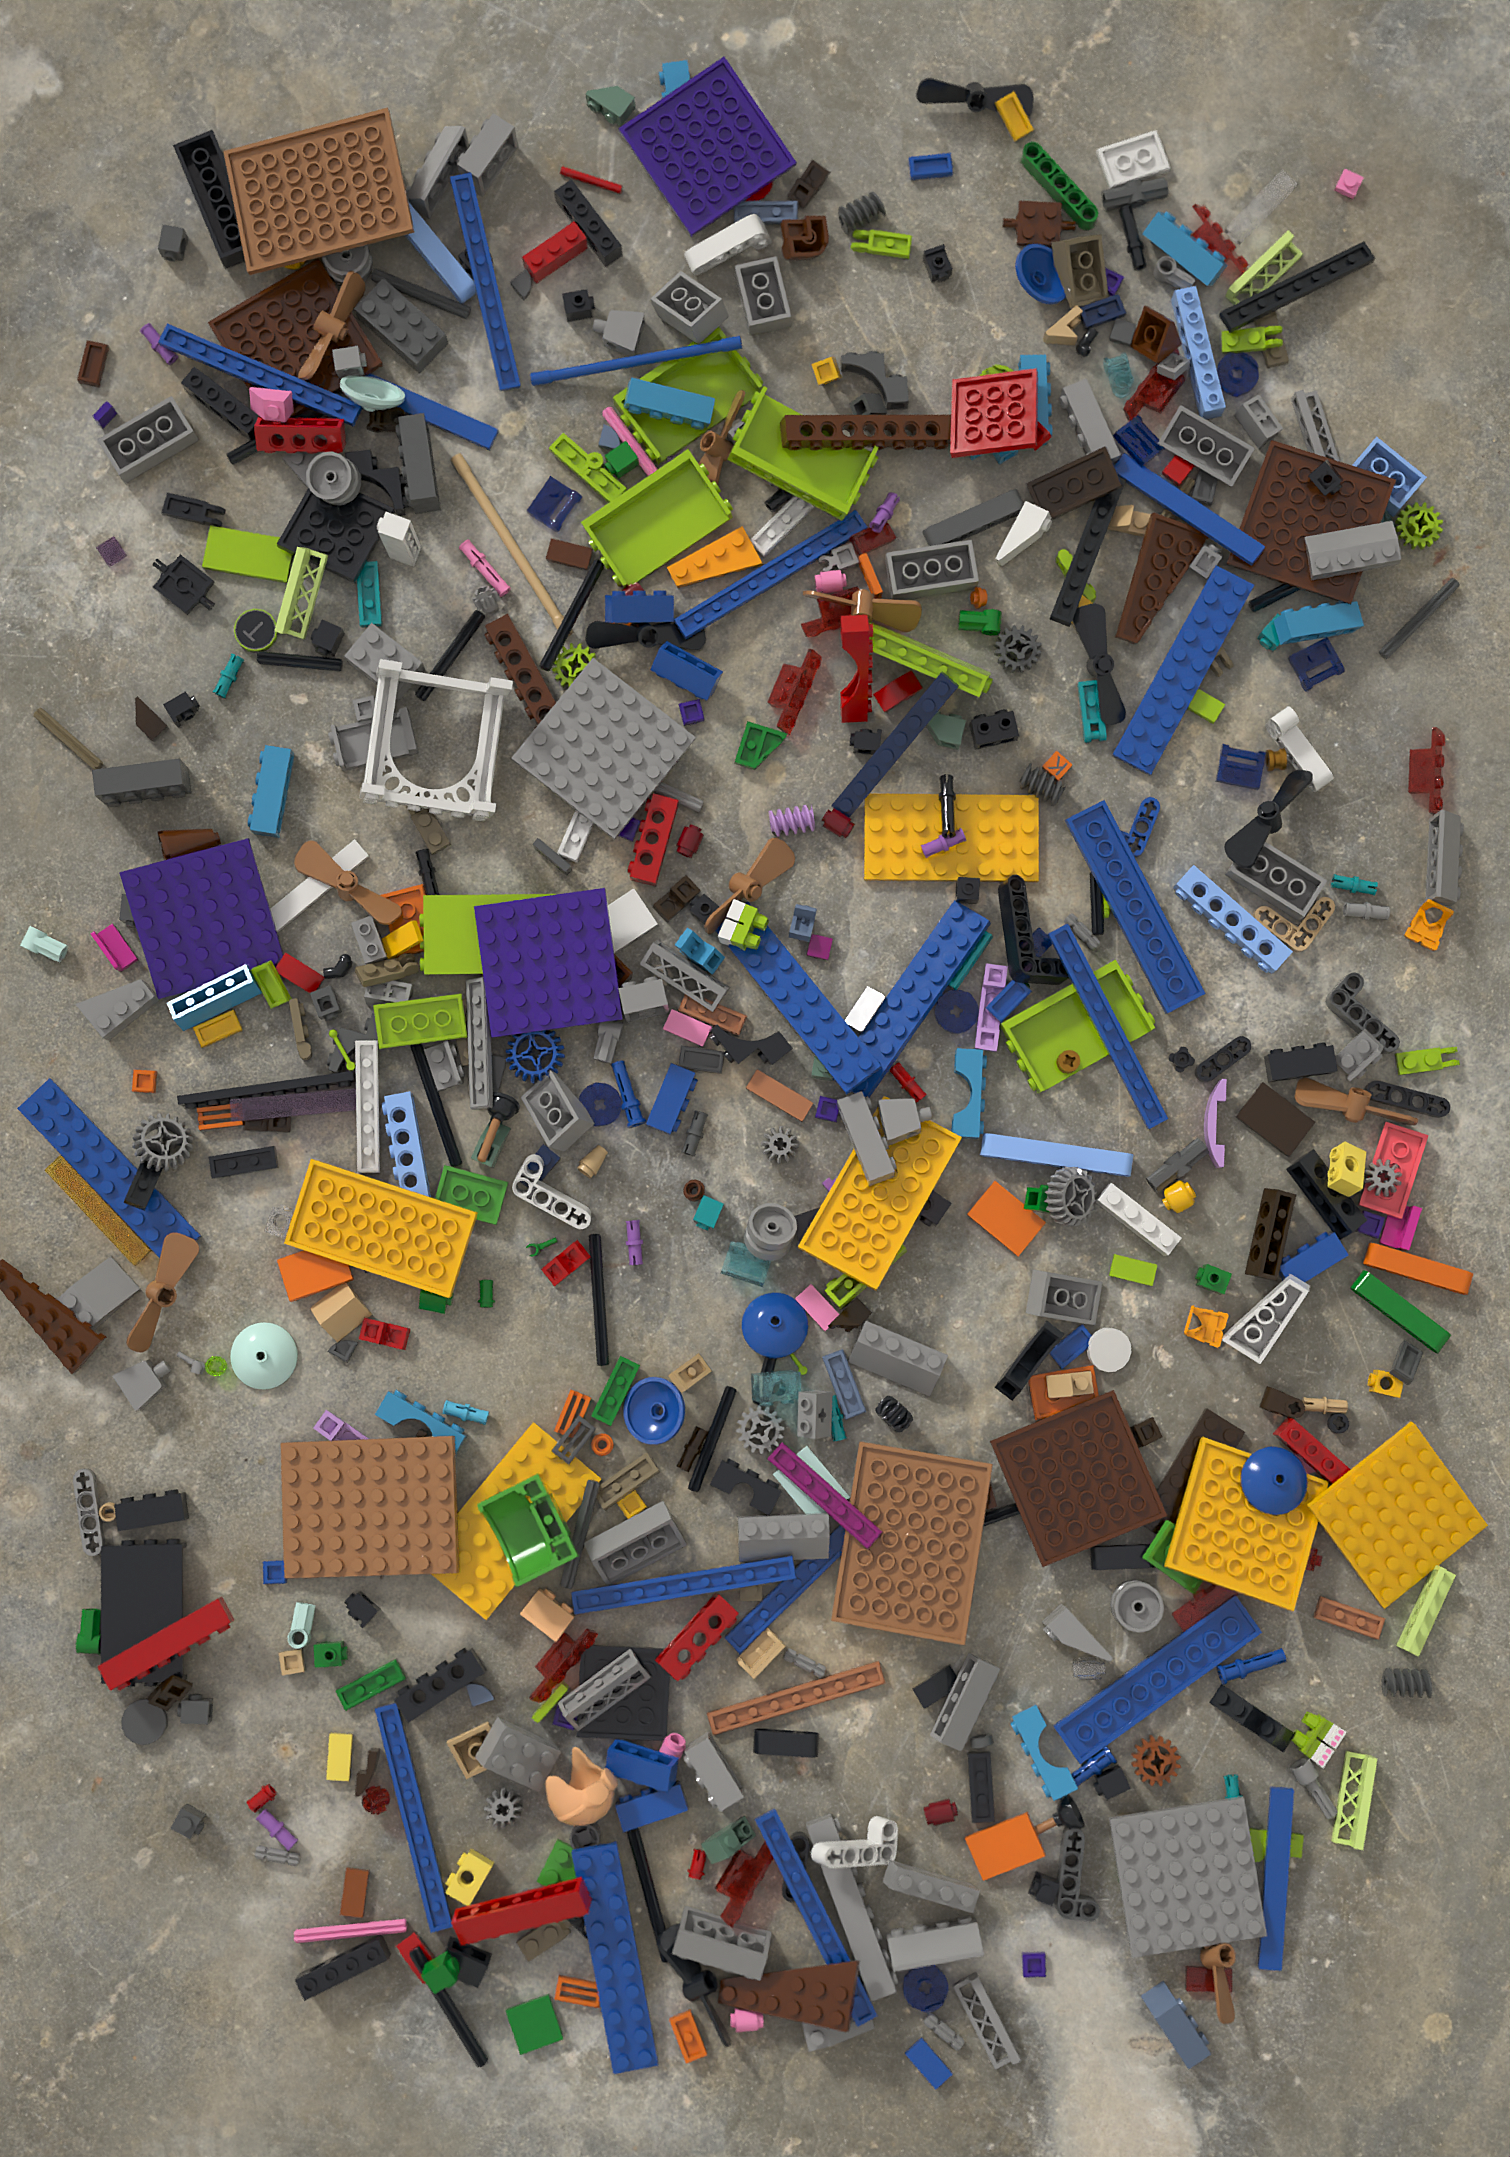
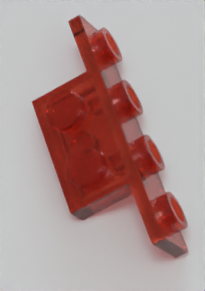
(1212, 234)
(1153, 392)
(830, 614)
(792, 689)
(1426, 771)
(1201, 1605)
(558, 1660)
(741, 1880)

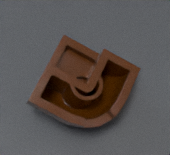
(804, 237)

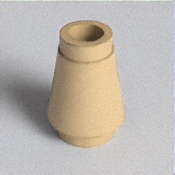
(592, 1162)

